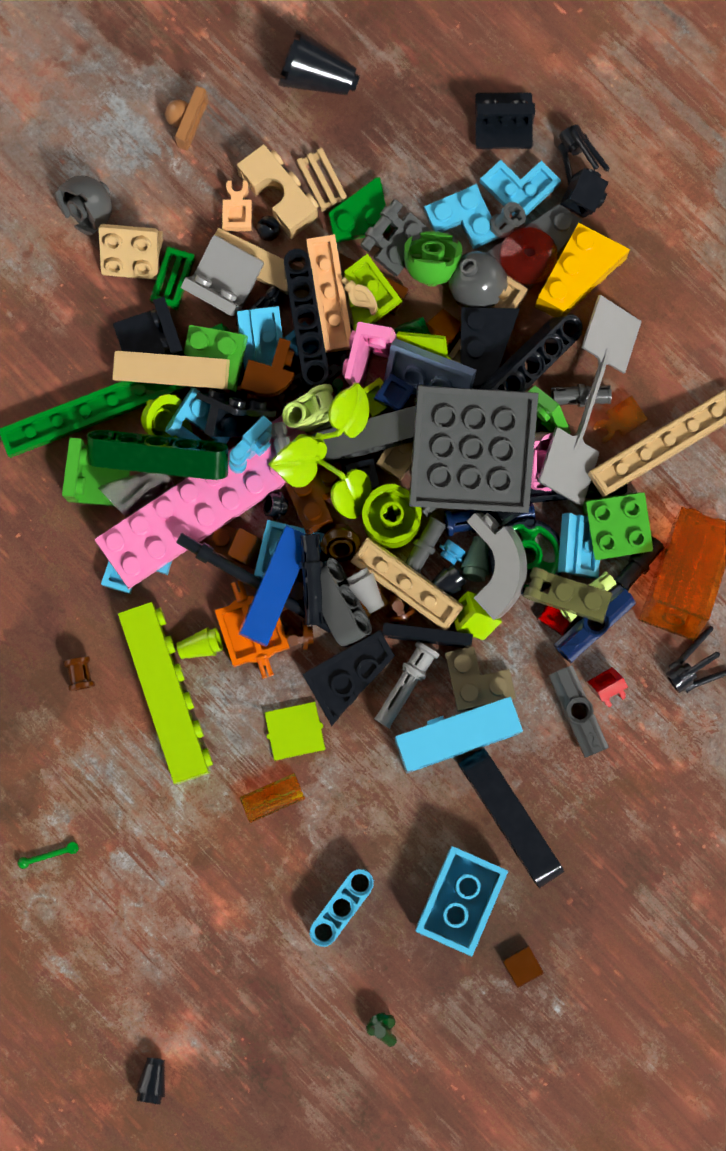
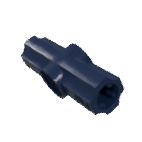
(581, 637)

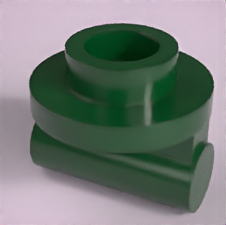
(380, 1027)

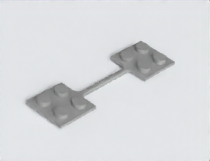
(568, 458)

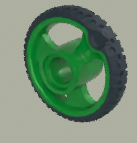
(529, 530)

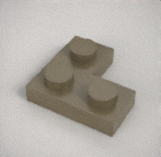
(470, 687)

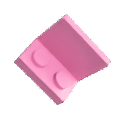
(362, 343)

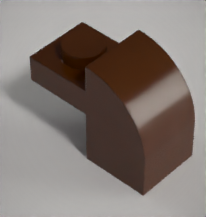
(270, 380)

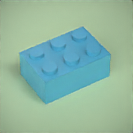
(461, 901)

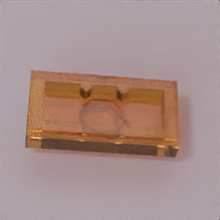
(272, 798)

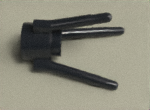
(577, 142)
(683, 675)

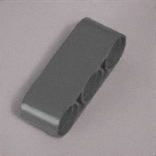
(341, 607)

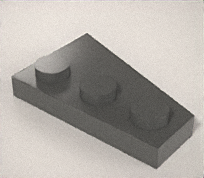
(557, 223)

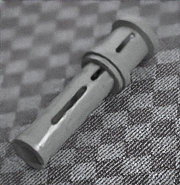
(413, 672)

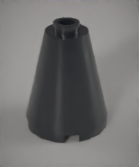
(316, 68)

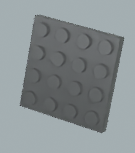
(473, 449)

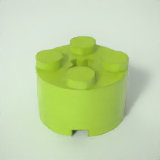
(382, 530)

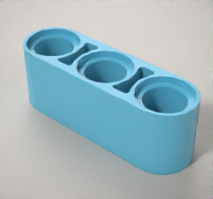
(335, 921)

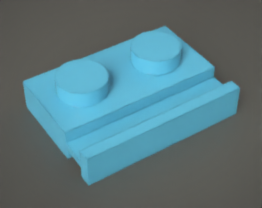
(263, 333)
(576, 547)

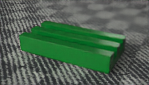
(175, 303)

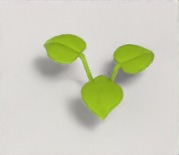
(299, 458)

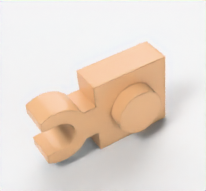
(237, 211)

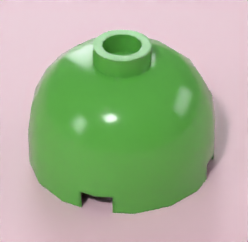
(432, 257)

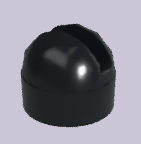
(264, 231)

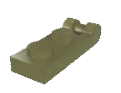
(568, 595)

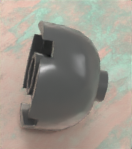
(86, 202)
(478, 280)

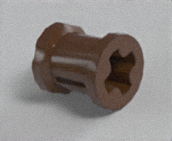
(79, 673)

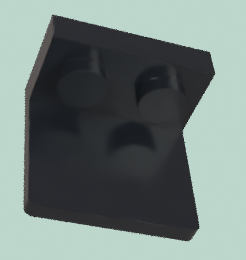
(150, 332)

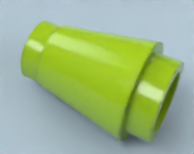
(201, 644)

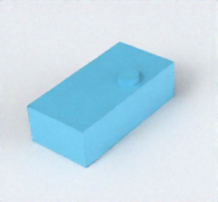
(458, 734)

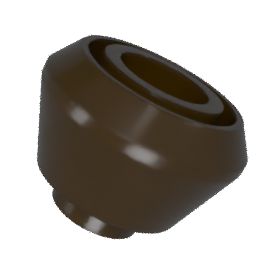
(340, 543)

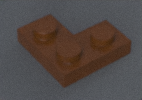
(310, 500)

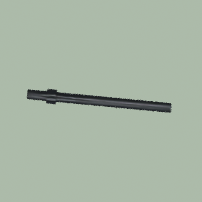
(206, 554)

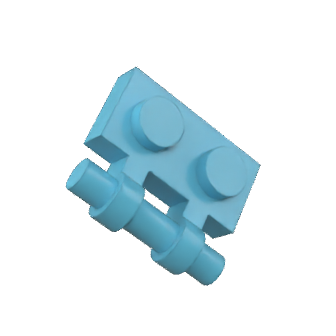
(253, 442)

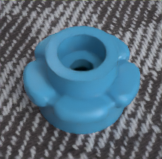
(452, 552)

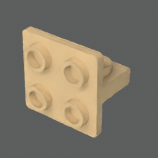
(129, 251)

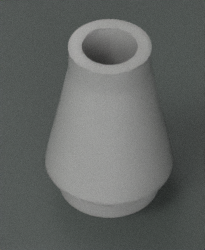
(365, 588)

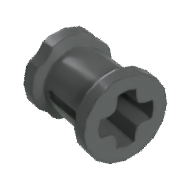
(515, 221)

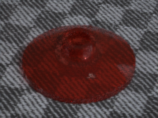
(528, 268)

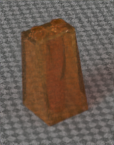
(687, 575)

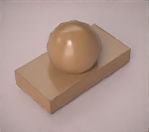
(187, 116)

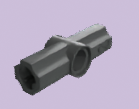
(571, 692)

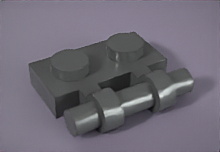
(392, 250)

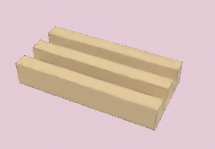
(311, 159)

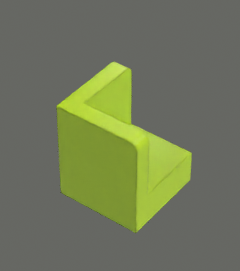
(474, 618)

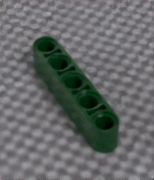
(157, 454)

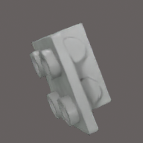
(224, 276)

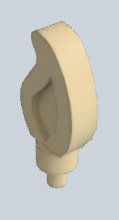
(360, 296)

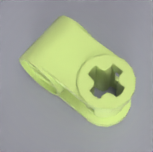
(312, 407)

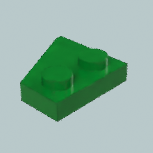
(358, 213)

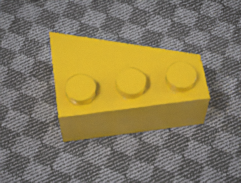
(581, 267)

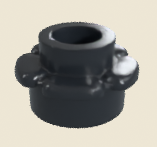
(275, 505)

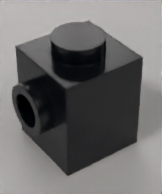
(585, 192)

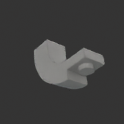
(509, 569)

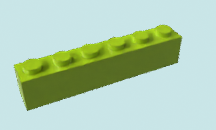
(164, 693)

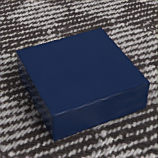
(394, 393)

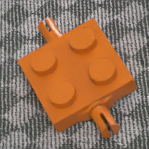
(240, 648)

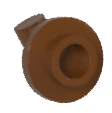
(400, 613)
(299, 635)

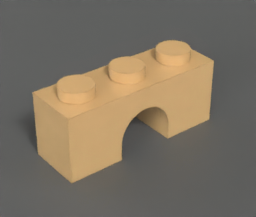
(264, 171)

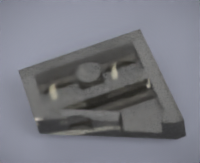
(136, 491)

